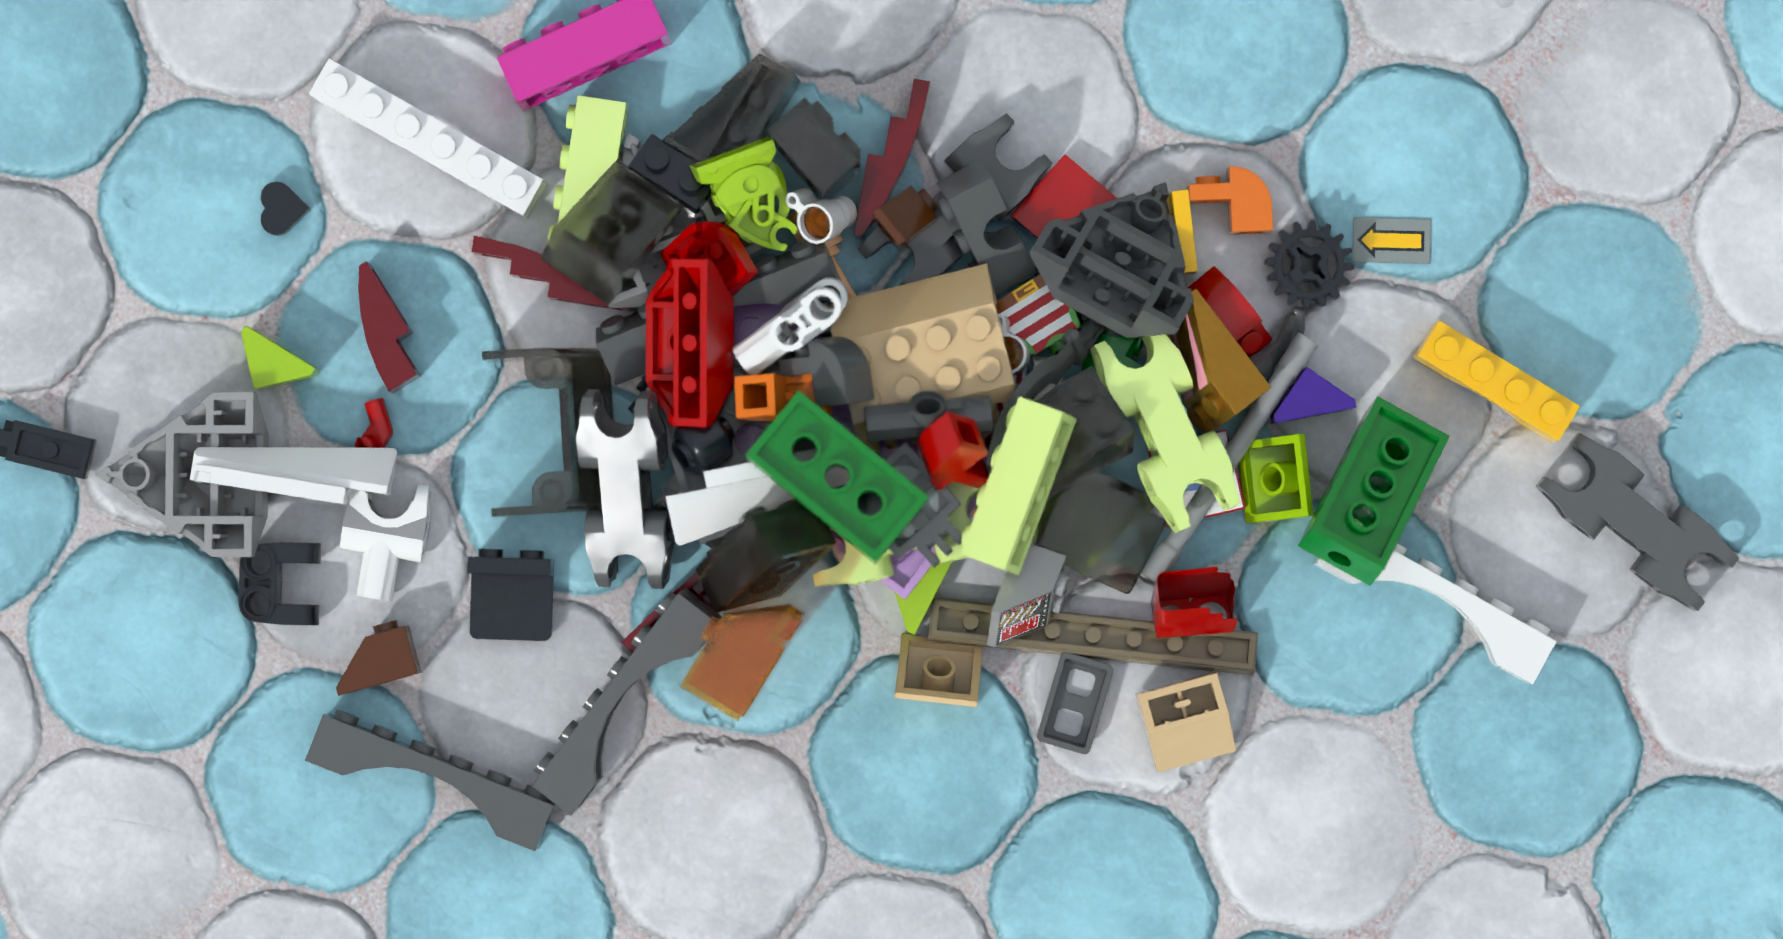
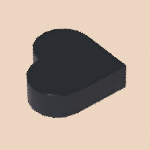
(282, 208)

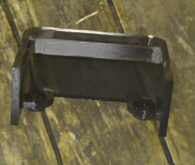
(572, 373)

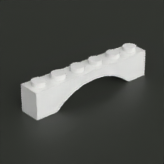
(428, 138)
(1509, 642)

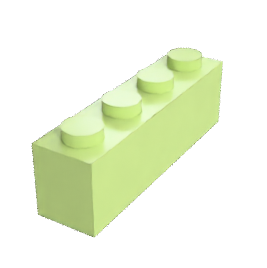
(594, 146)
(1017, 485)

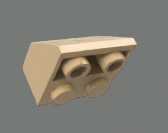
(1186, 721)

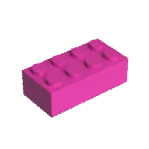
(581, 50)

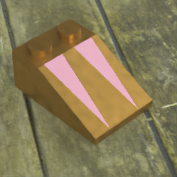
(1219, 368)

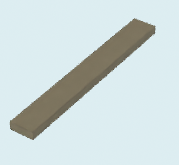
(1099, 639)

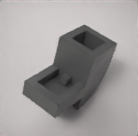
(837, 370)

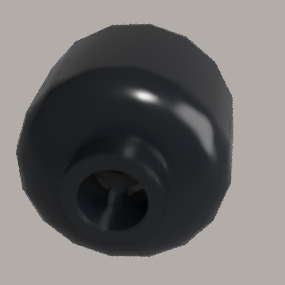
(703, 447)

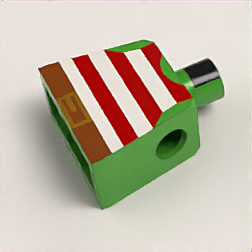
(1038, 316)

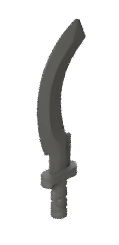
(1047, 372)

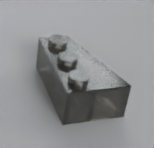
(738, 112)

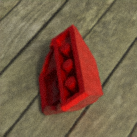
(690, 342)

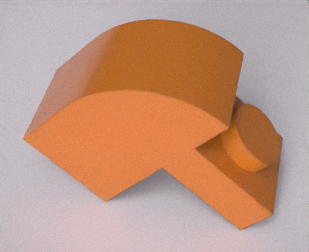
(1246, 198)
(765, 395)

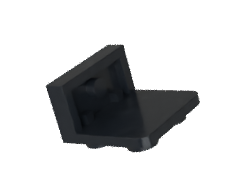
(511, 595)

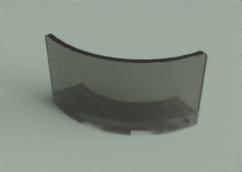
(1101, 529)

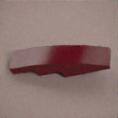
(884, 172)
(528, 265)

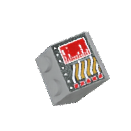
(1030, 597)

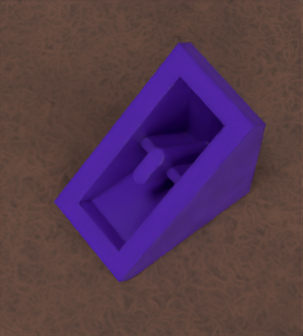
(1311, 397)

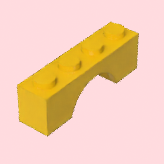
(1496, 380)

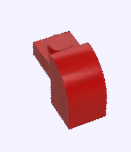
(1232, 310)
(953, 452)

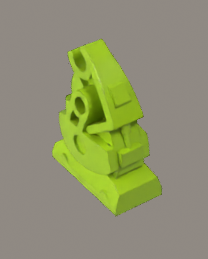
(745, 190)

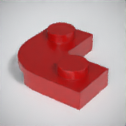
(714, 242)

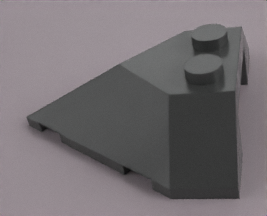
(1119, 264)

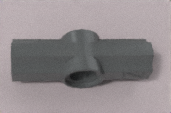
(924, 408)

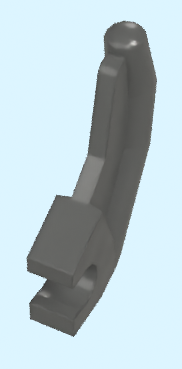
(1268, 360)

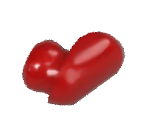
(380, 427)

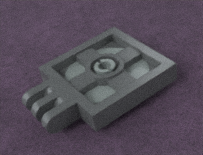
(931, 521)

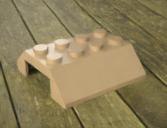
(929, 338)

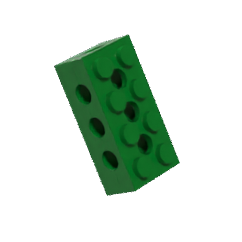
(836, 448)
(1373, 491)

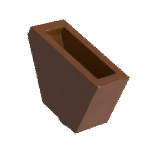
(906, 216)
(381, 659)

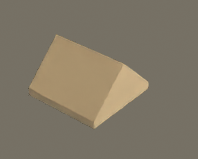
(938, 671)

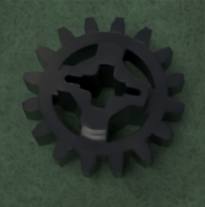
(1322, 278)

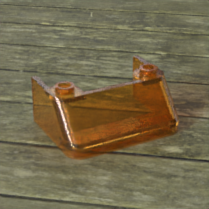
(741, 656)

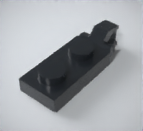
(47, 448)

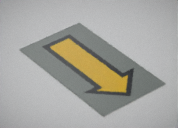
(1391, 240)

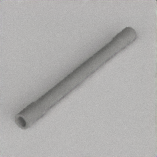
(1288, 369)

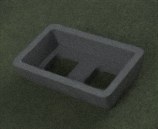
(1088, 706)

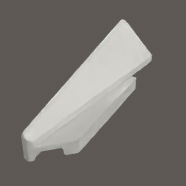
(298, 471)
(730, 495)

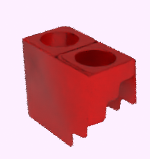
(1202, 586)

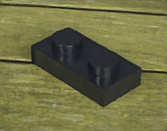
(670, 172)

